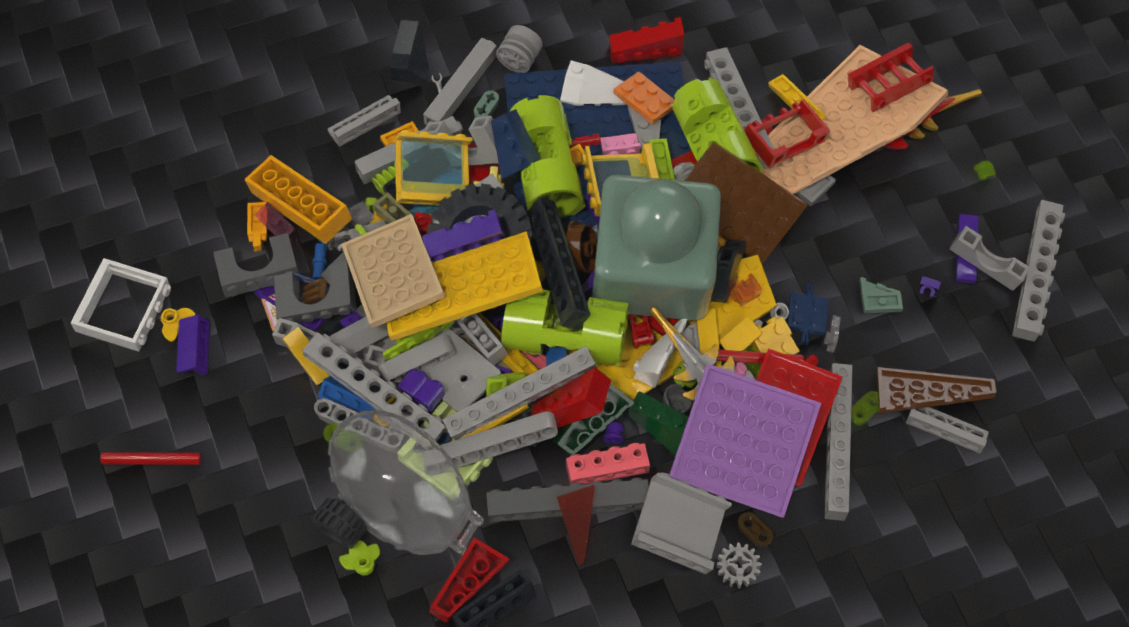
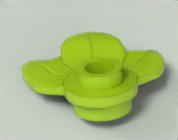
(359, 555)

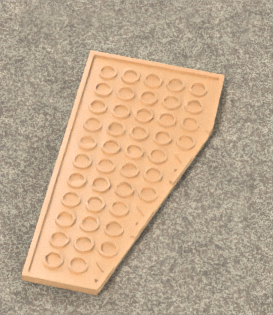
(851, 123)

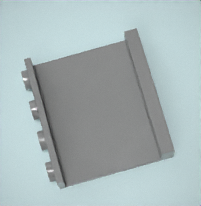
(680, 522)

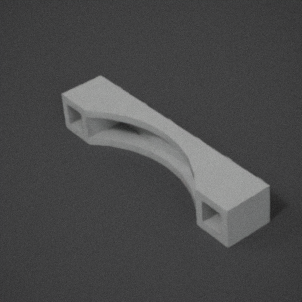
(370, 355)

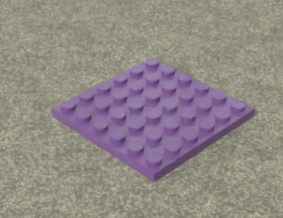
(745, 440)

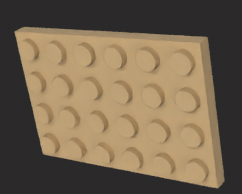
(392, 271)

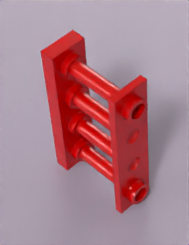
(887, 63)

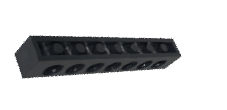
(558, 264)

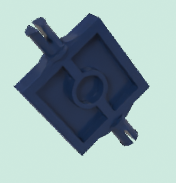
(807, 314)

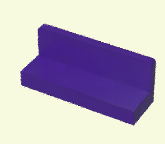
(193, 345)

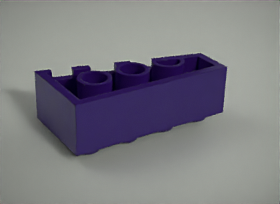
(464, 236)

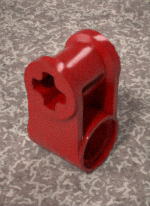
(640, 332)

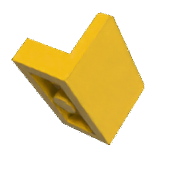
(741, 336)

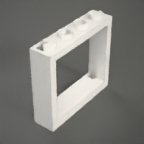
(95, 292)

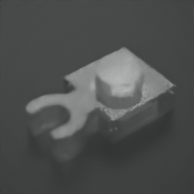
(832, 337)

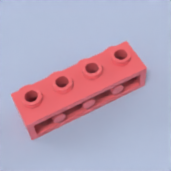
(608, 464)

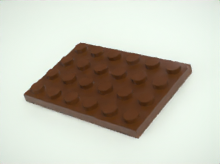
(751, 203)

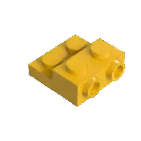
(775, 337)

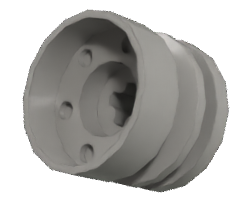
(519, 48)

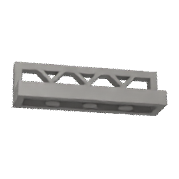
(364, 120)
(948, 430)

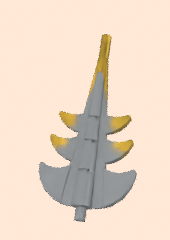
(693, 359)

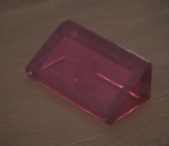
(274, 220)

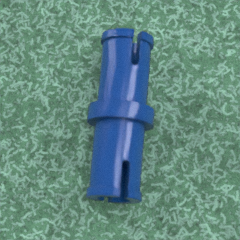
(319, 261)

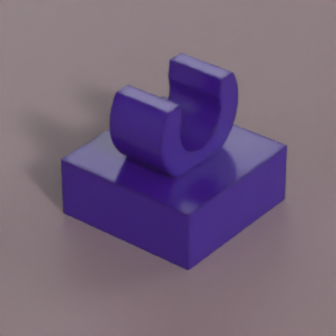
(929, 283)

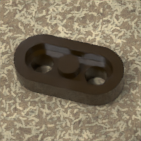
(756, 530)

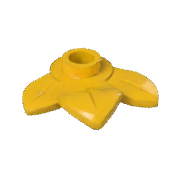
(171, 327)

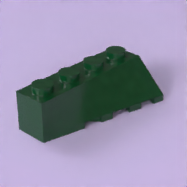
(659, 420)

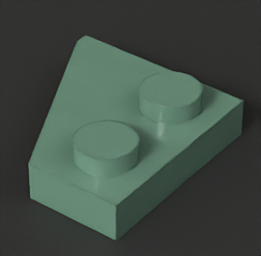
(879, 298)

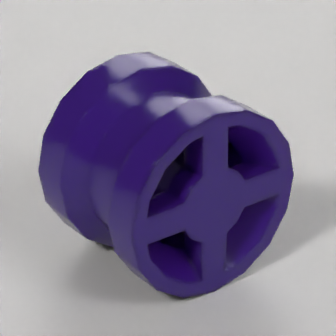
(613, 433)

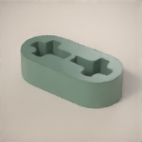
(483, 104)

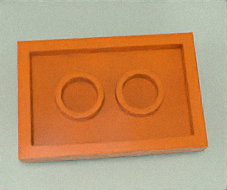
(644, 97)

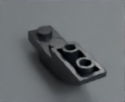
(727, 264)

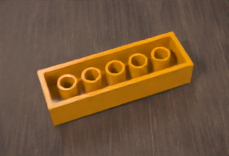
(298, 199)

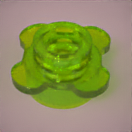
(984, 165)

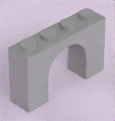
(482, 134)

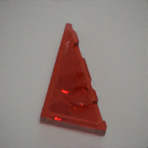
(576, 512)

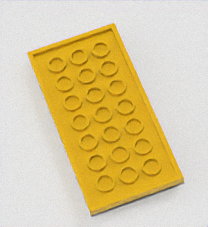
(475, 283)

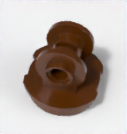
(582, 246)

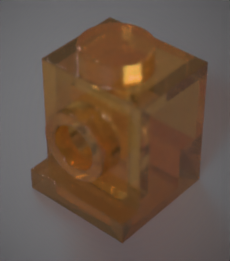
(746, 290)

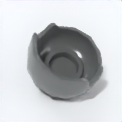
(674, 399)

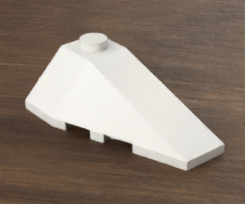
(589, 86)
(656, 358)

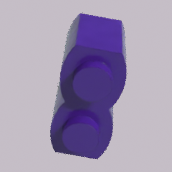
(422, 389)

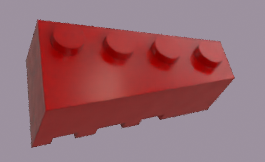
(648, 42)
(577, 399)
(468, 578)

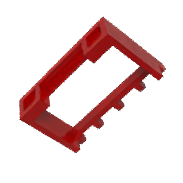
(772, 157)

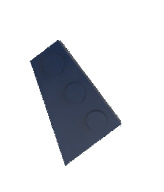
(512, 144)

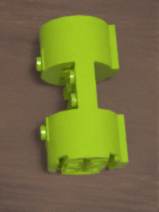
(709, 117)
(555, 174)
(535, 322)

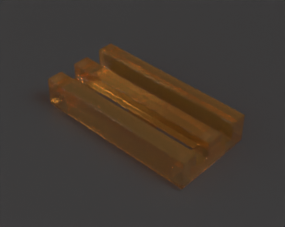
(314, 288)

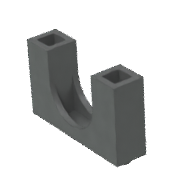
(238, 281)
(339, 299)

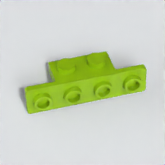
(411, 341)

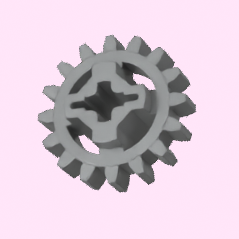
(730, 565)

